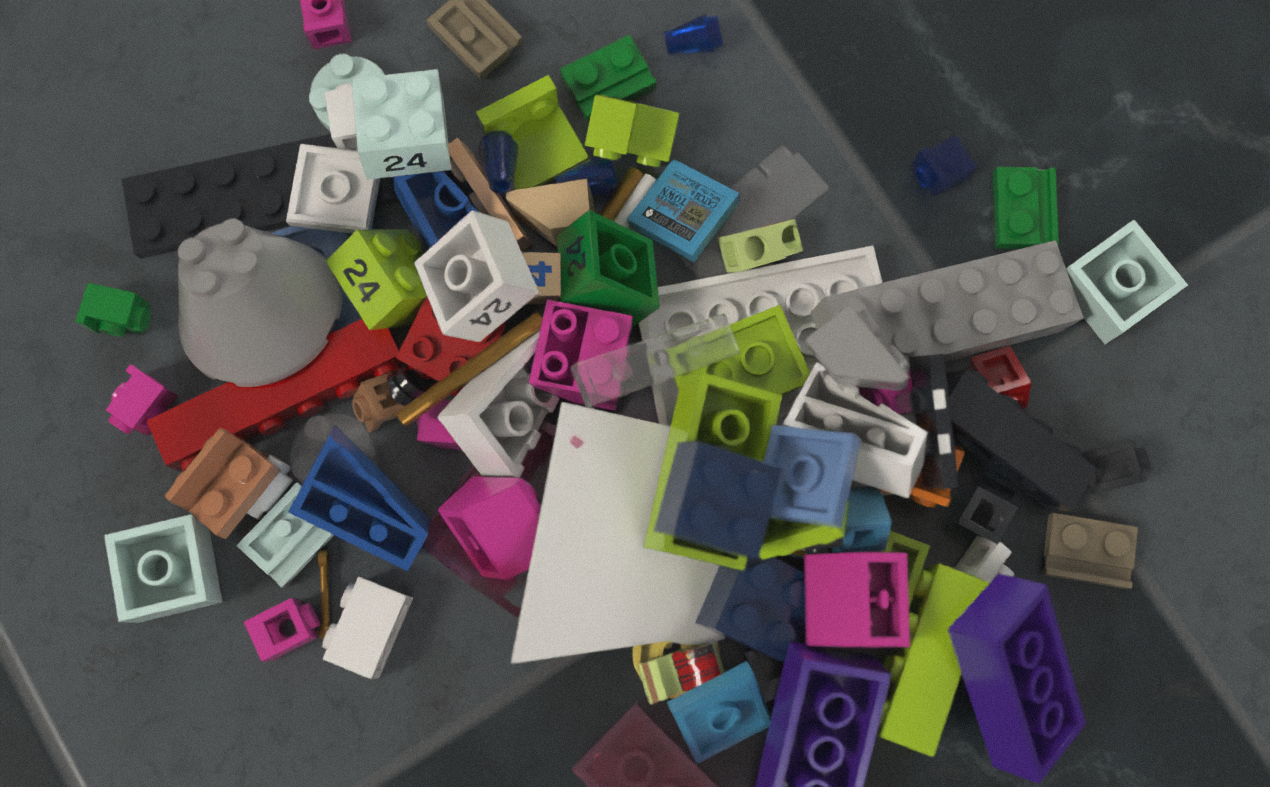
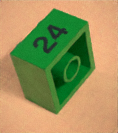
(607, 267)

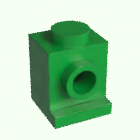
(113, 311)

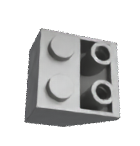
(855, 356)

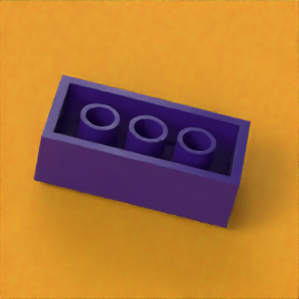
(1018, 676)
(823, 718)

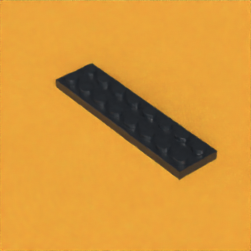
(245, 186)

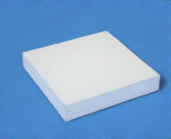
(331, 191)

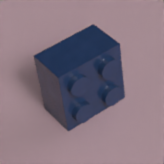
(718, 499)
(757, 606)

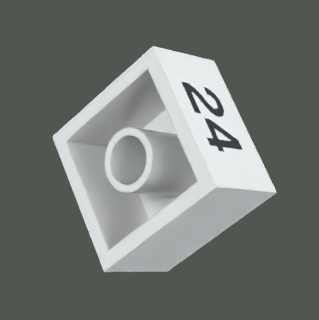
(476, 277)

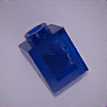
(943, 165)

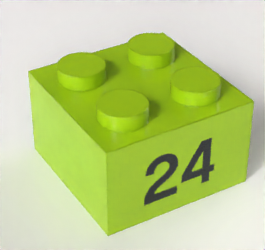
(381, 276)

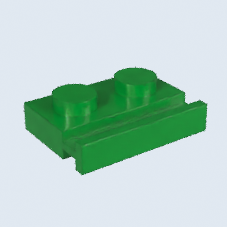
(610, 71)
(1024, 207)

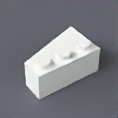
(890, 445)

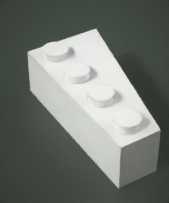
(500, 413)

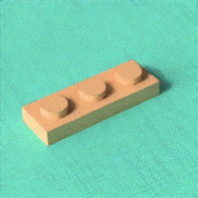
(466, 167)

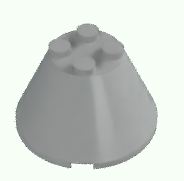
(253, 303)

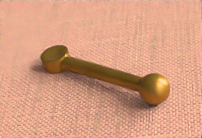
(324, 562)

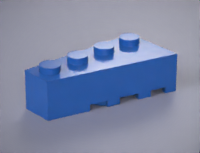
(432, 204)

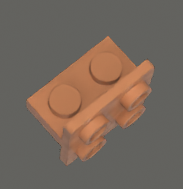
(223, 482)

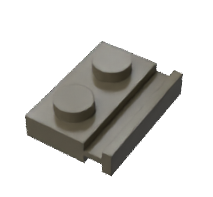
(475, 34)
(1089, 550)

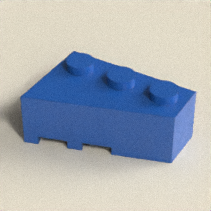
(360, 503)

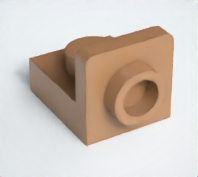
(374, 403)

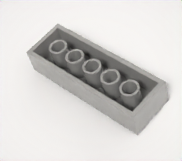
(967, 304)

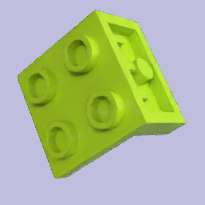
(540, 130)

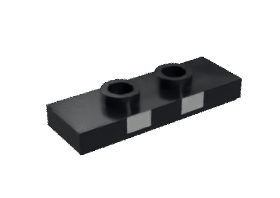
(932, 413)

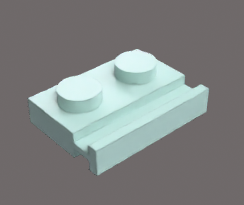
(283, 542)

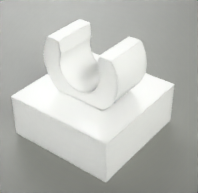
(985, 560)

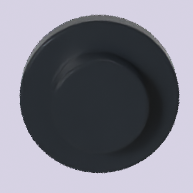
(405, 385)

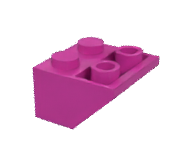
(569, 337)
(495, 523)
(857, 600)

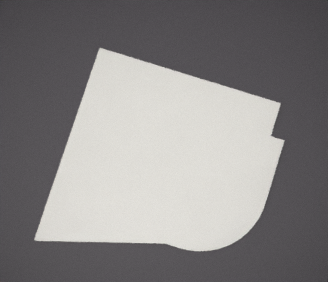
(588, 565)

